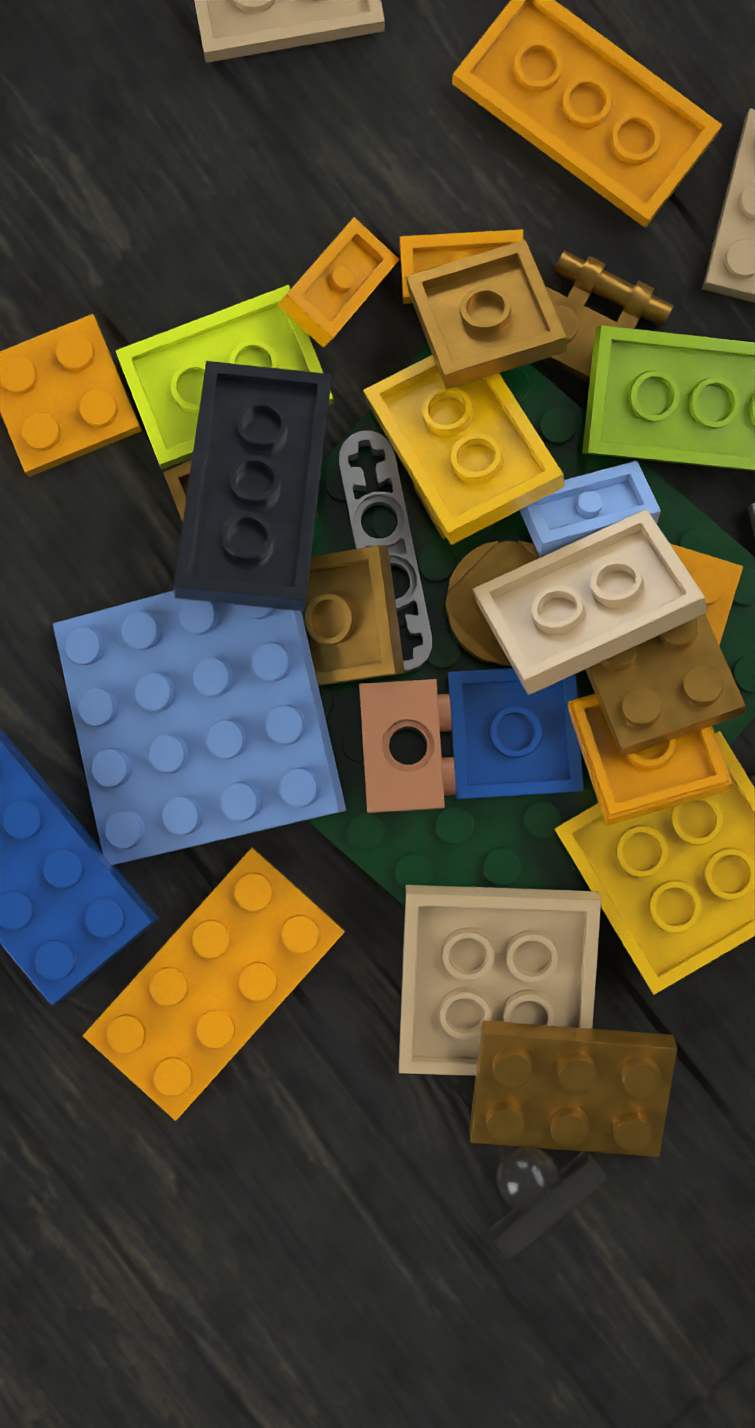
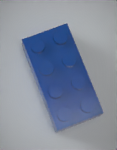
(59, 895)

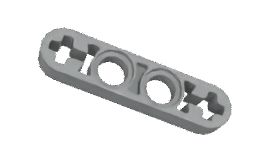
(399, 542)

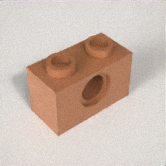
(397, 707)

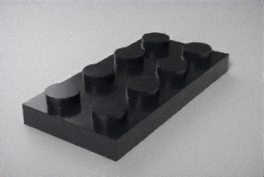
(253, 487)

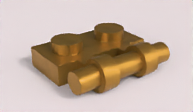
(580, 321)

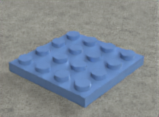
(196, 722)

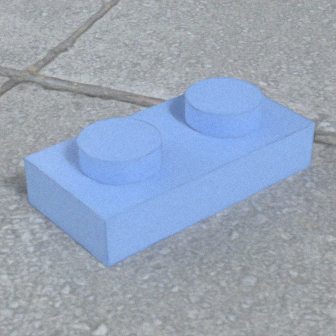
(588, 506)

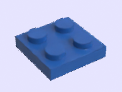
(512, 739)

